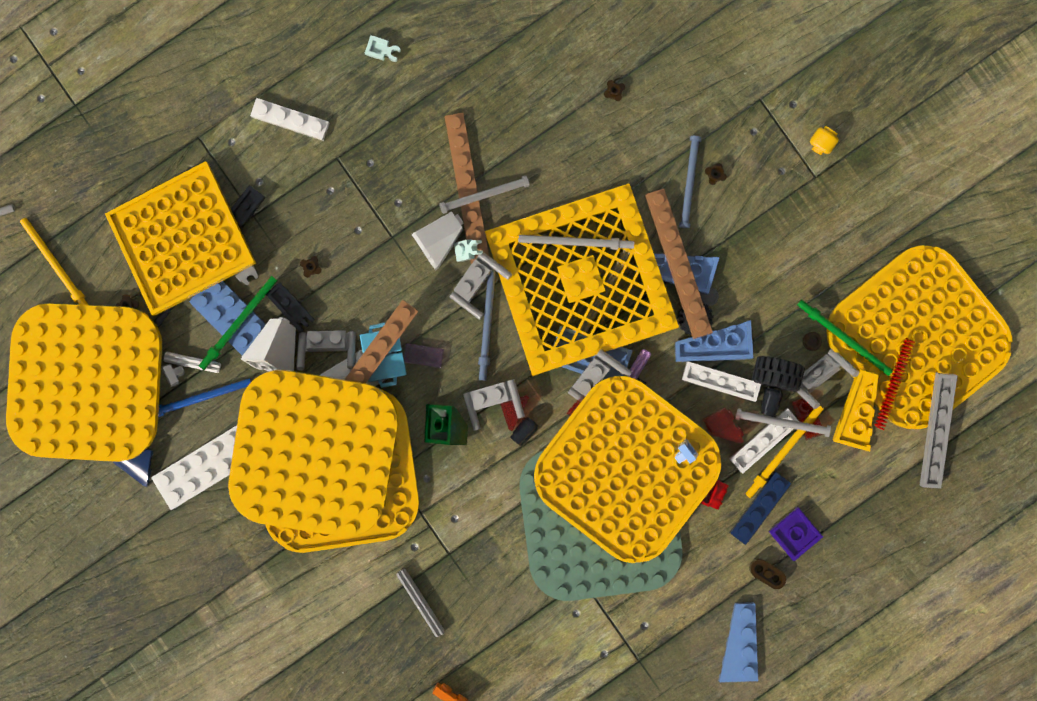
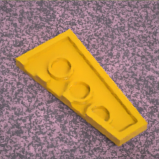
(856, 418)

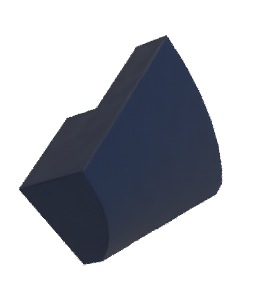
(138, 467)

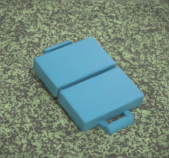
(392, 364)

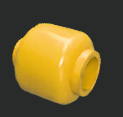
(824, 140)

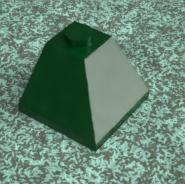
(445, 426)

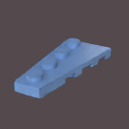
(702, 268)
(722, 344)
(741, 646)

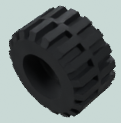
(778, 373)

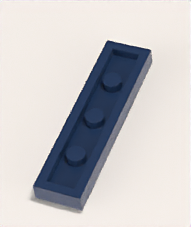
(760, 508)

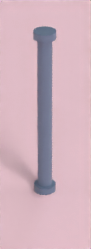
(690, 181)

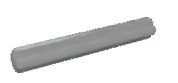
(420, 602)

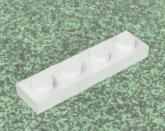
(289, 119)
(721, 381)
(761, 443)

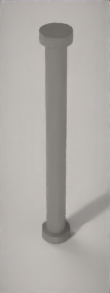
(484, 194)
(783, 422)

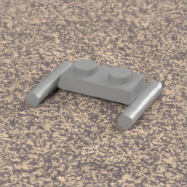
(474, 279)
(326, 341)
(822, 371)
(595, 373)
(491, 396)

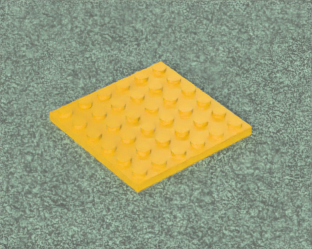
(180, 238)

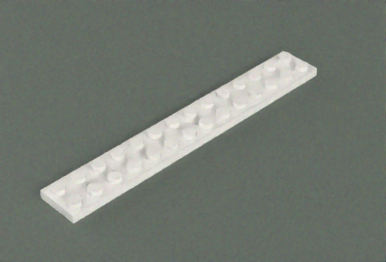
(213, 460)

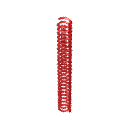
(894, 384)

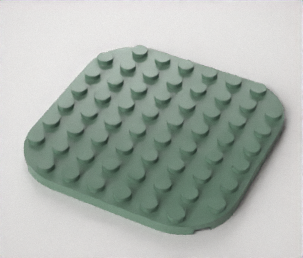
(572, 565)

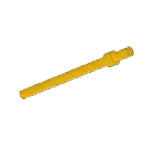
(77, 295)
(760, 480)

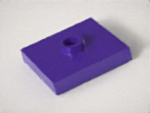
(795, 533)

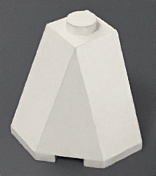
(439, 237)
(273, 347)

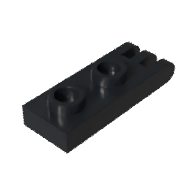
(289, 306)

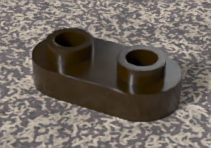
(767, 573)

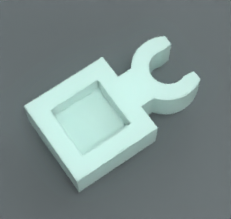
(379, 48)
(467, 249)

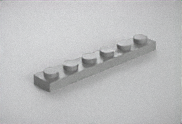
(938, 430)

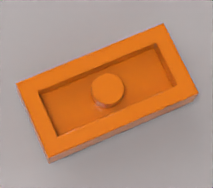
(444, 693)

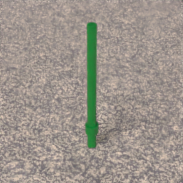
(815, 314)
(214, 352)

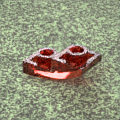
(802, 410)

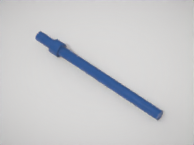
(203, 396)

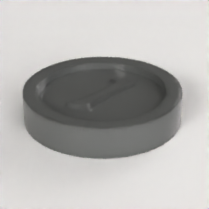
(711, 298)

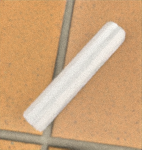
(190, 362)

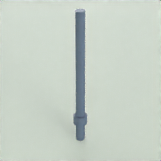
(484, 361)

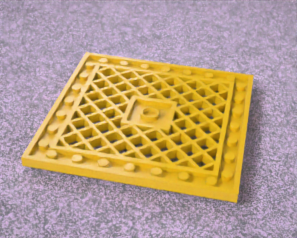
(582, 280)

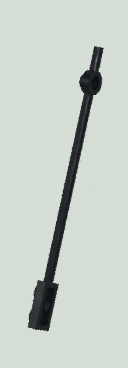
(242, 211)

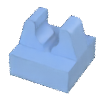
(686, 452)

